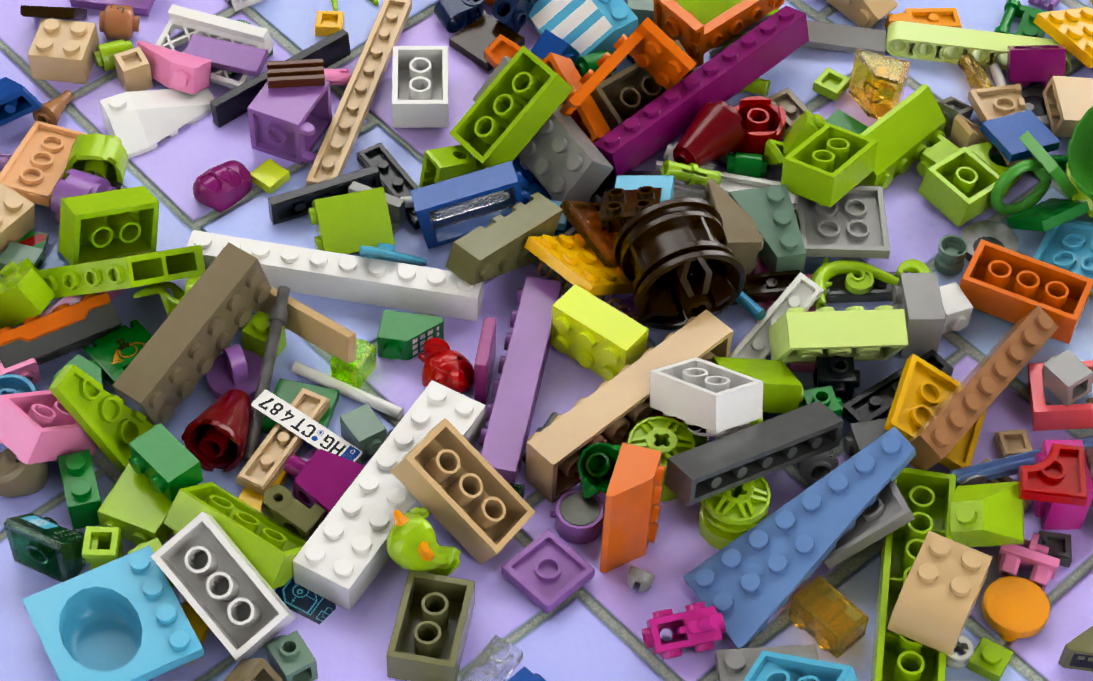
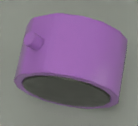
(578, 518)

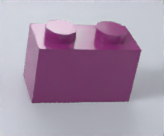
(1035, 63)

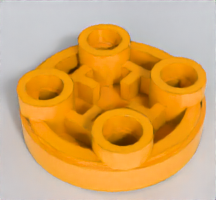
(1015, 607)

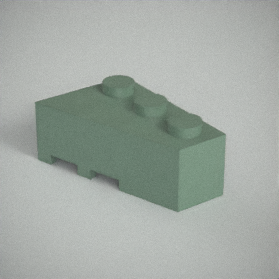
(777, 223)

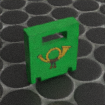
(117, 349)

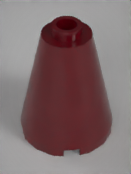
(711, 135)
(220, 432)

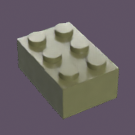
(430, 628)

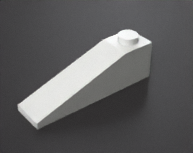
(152, 115)

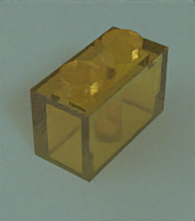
(828, 617)

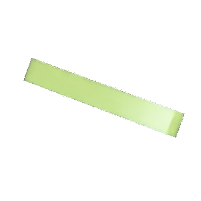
(950, 43)

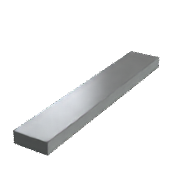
(839, 37)

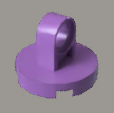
(234, 370)

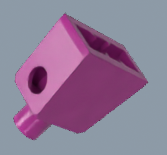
(321, 478)

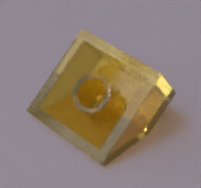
(878, 82)

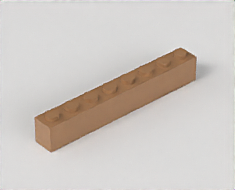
(980, 388)

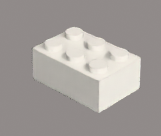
(420, 87)
(706, 395)

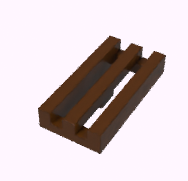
(295, 73)

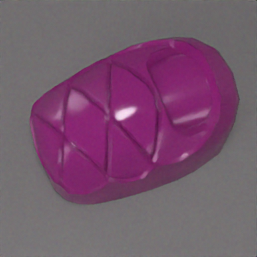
(223, 185)

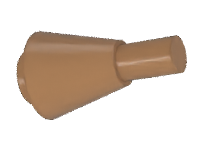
(53, 109)

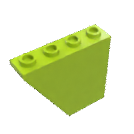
(124, 271)

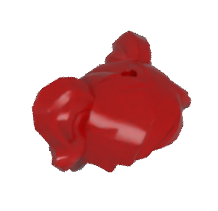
(445, 366)

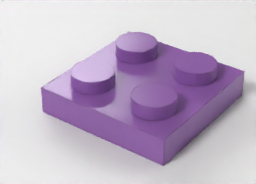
(547, 571)

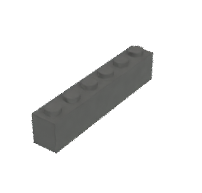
(753, 452)

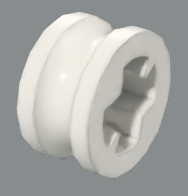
(959, 662)

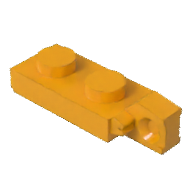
(933, 16)

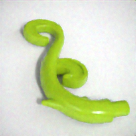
(866, 273)

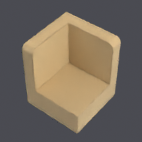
(133, 70)

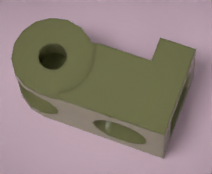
(291, 513)

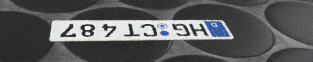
(304, 426)

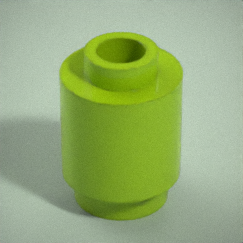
(105, 53)

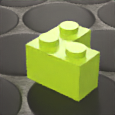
(22, 293)

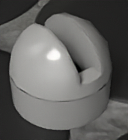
(641, 577)

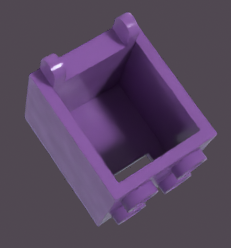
(290, 121)

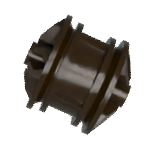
(678, 262)

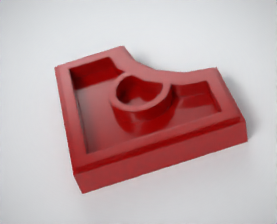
(1057, 477)

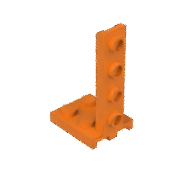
(701, 38)
(650, 50)

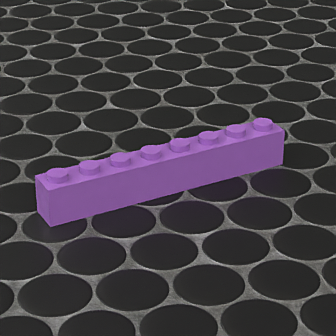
(520, 377)

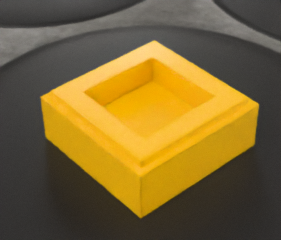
(328, 22)

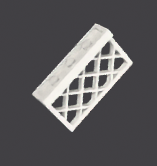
(214, 27)

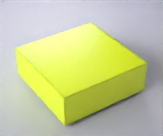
(270, 176)

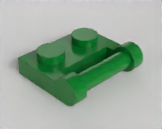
(1027, 14)

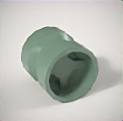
(951, 255)

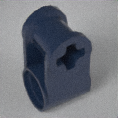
(458, 13)

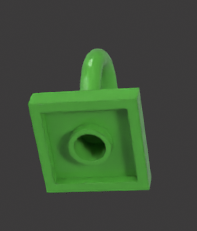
(1045, 170)

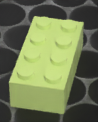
(848, 333)

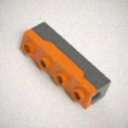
(59, 332)

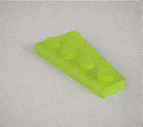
(100, 414)

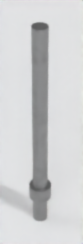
(278, 318)

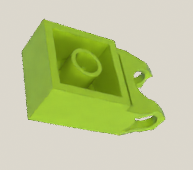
(963, 182)

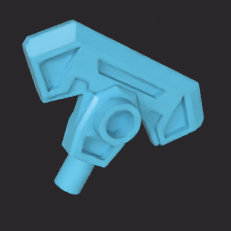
(388, 253)

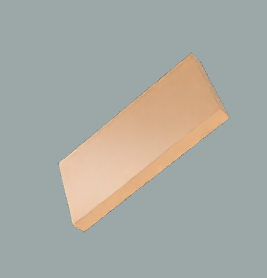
(39, 162)

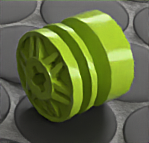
(663, 435)
(733, 512)

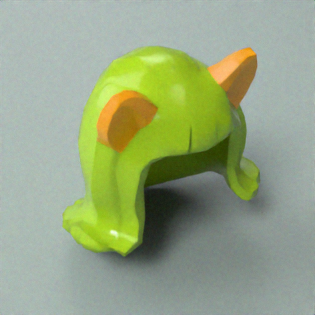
(415, 547)

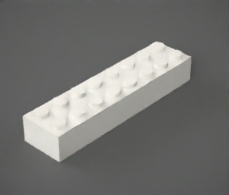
(352, 538)

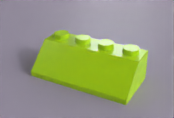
(904, 135)
(257, 536)

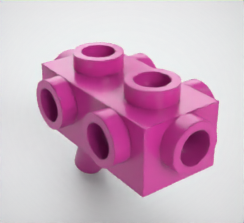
(694, 628)

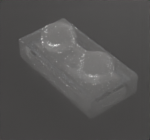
(494, 662)

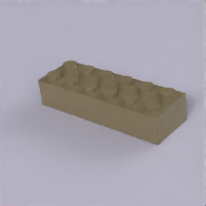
(193, 335)

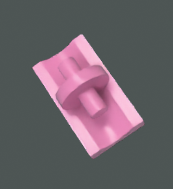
(1029, 557)

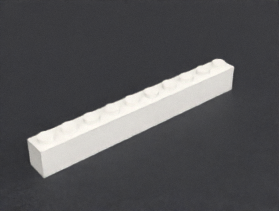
(354, 277)

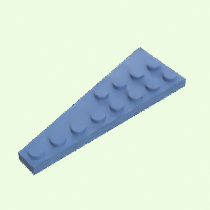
(772, 559)

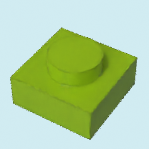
(831, 84)
(989, 660)

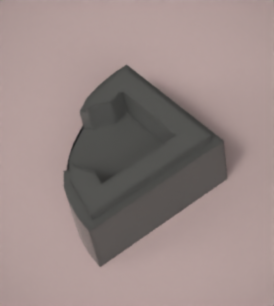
(1059, 546)

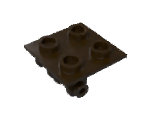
(625, 204)

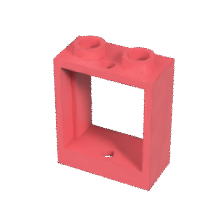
(1055, 416)

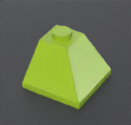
(987, 515)

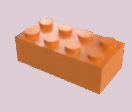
(1014, 284)

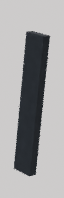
(236, 101)

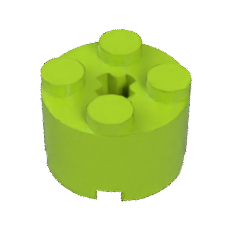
(98, 156)

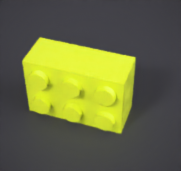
(596, 333)

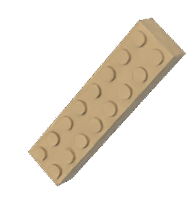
(616, 406)

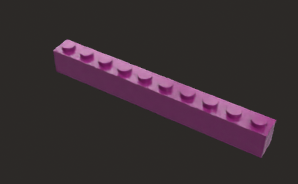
(715, 80)

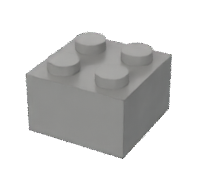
(923, 310)

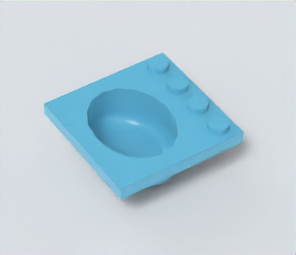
(114, 623)

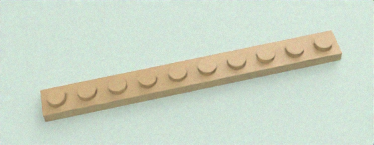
(360, 92)

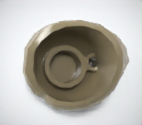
(20, 478)

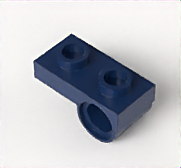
(518, 12)

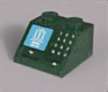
(45, 546)

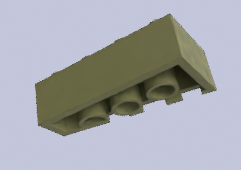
(500, 245)

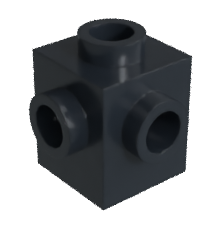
(838, 373)

